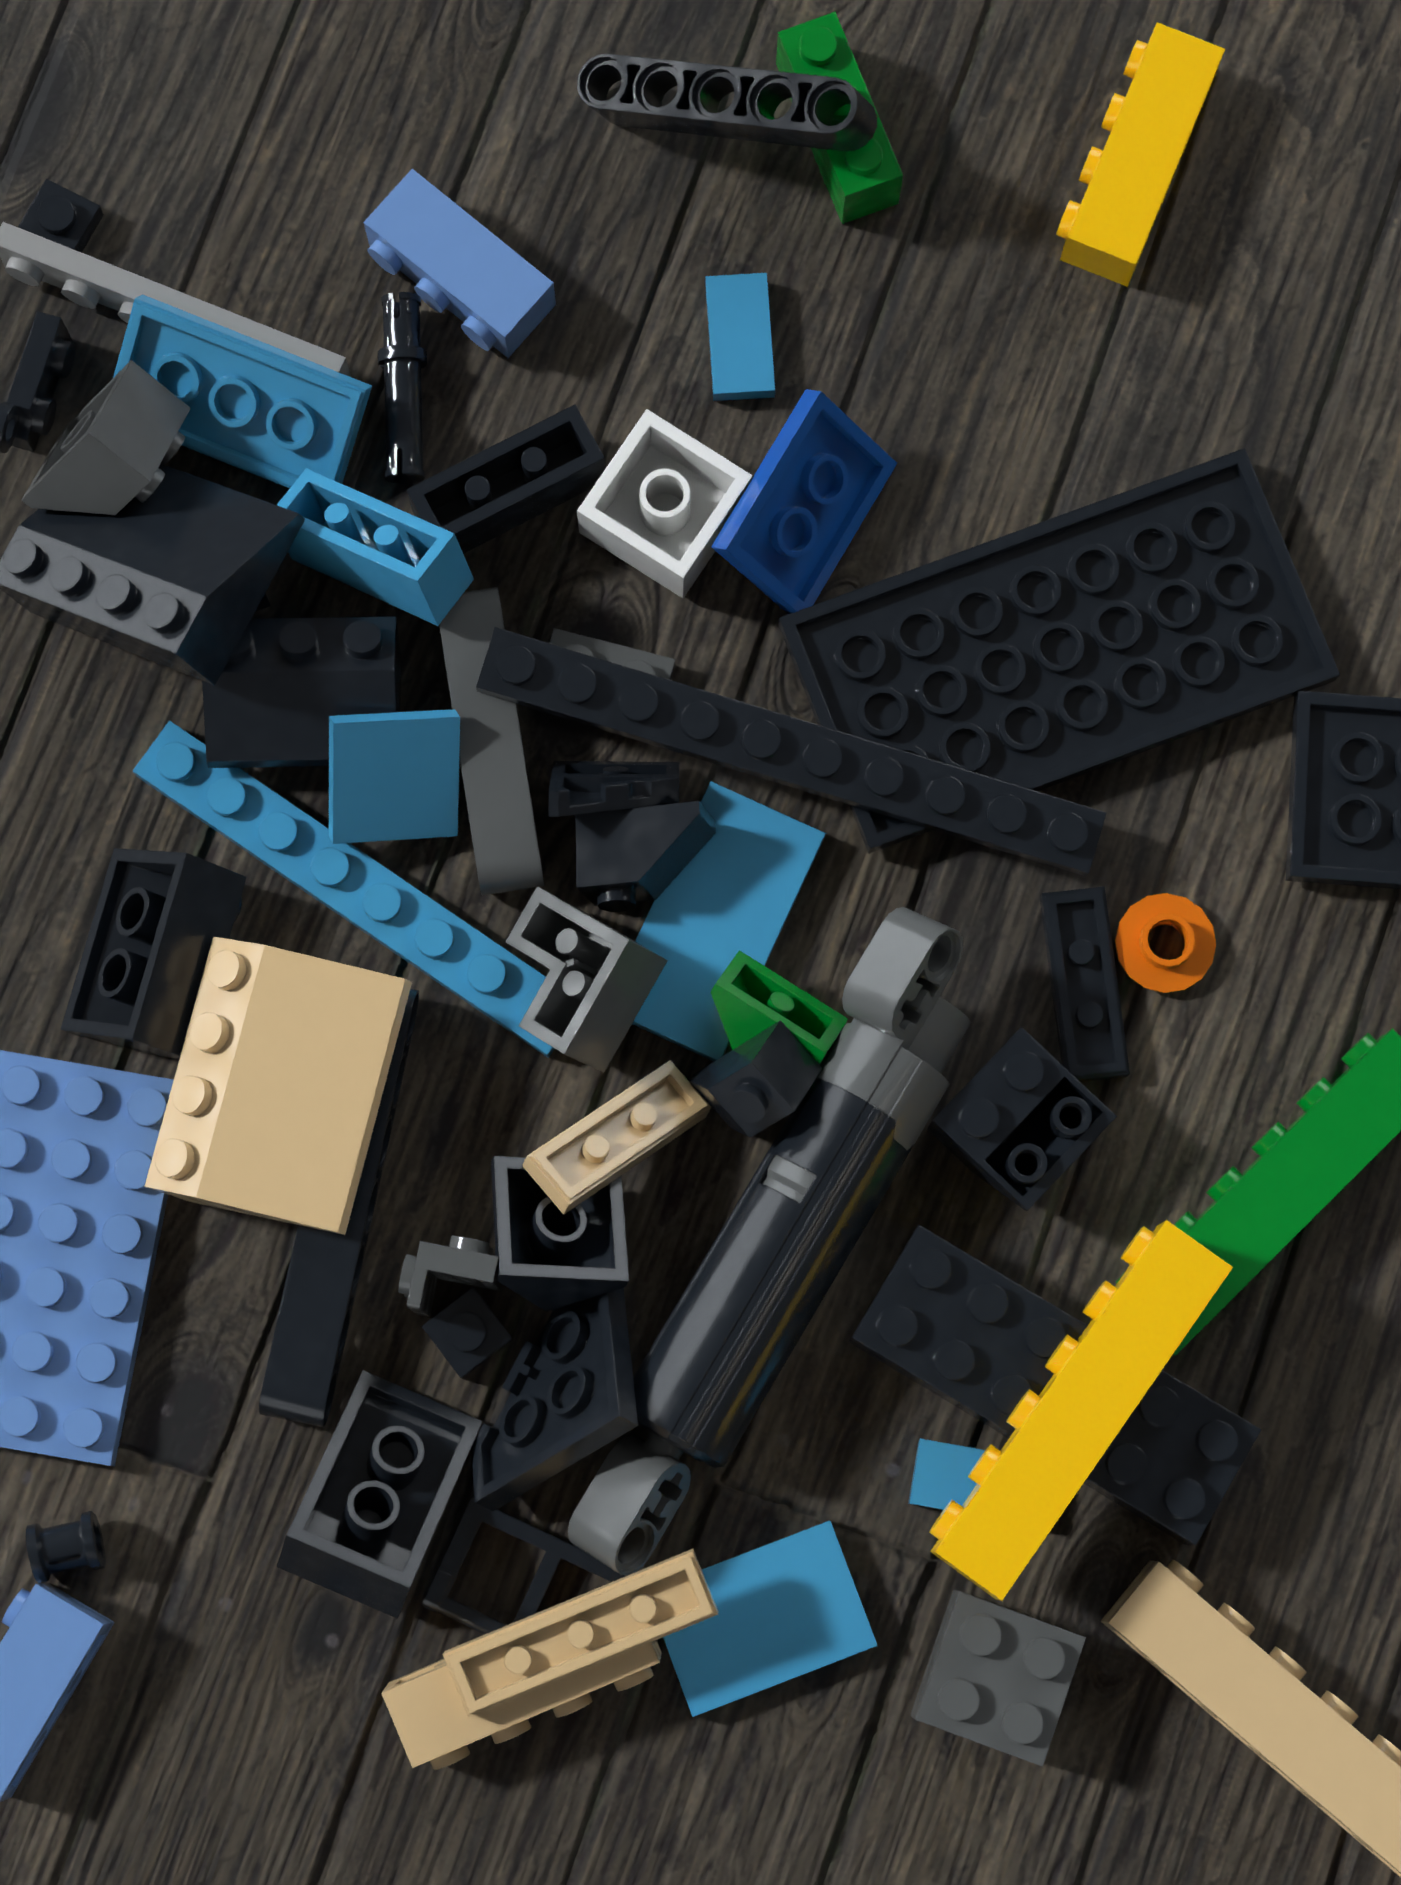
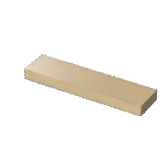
(580, 1633)

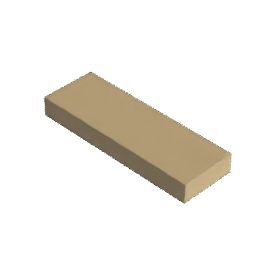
(616, 1137)

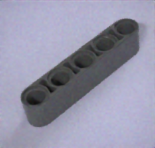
(490, 752)

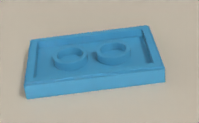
(777, 1619)

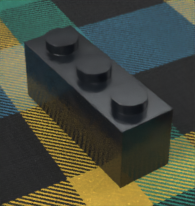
(511, 480)

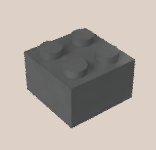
(998, 1677)

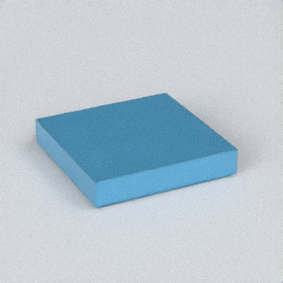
(393, 776)

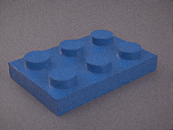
(804, 503)

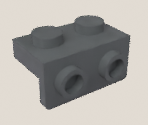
(463, 1262)

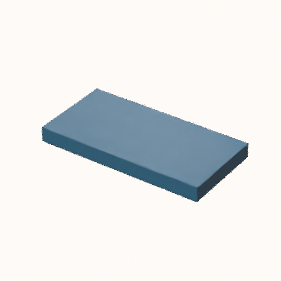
(247, 397)
(722, 903)

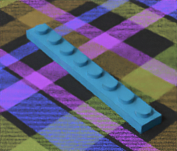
(344, 880)

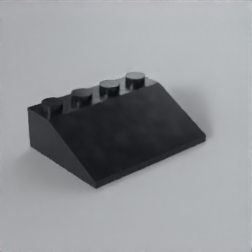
(159, 575)

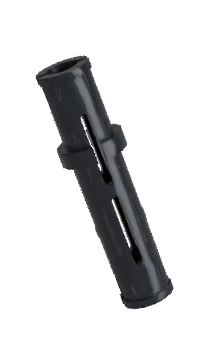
(402, 365)

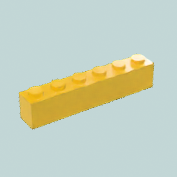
(1080, 1408)

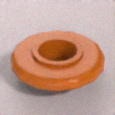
(1143, 964)

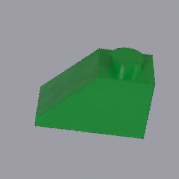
(755, 998)

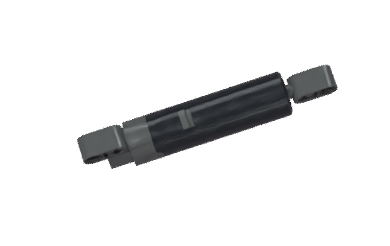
(783, 1238)

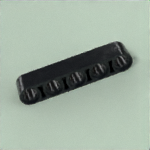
(747, 118)

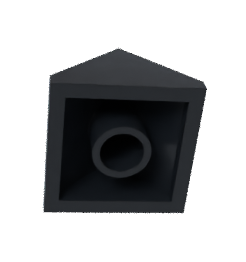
(555, 1255)

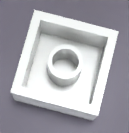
(662, 503)

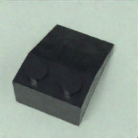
(378, 1494)

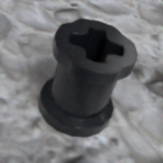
(65, 1546)

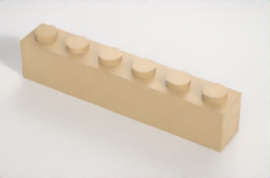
(1265, 1703)

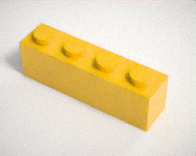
(1141, 153)

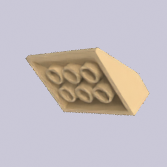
(278, 1085)

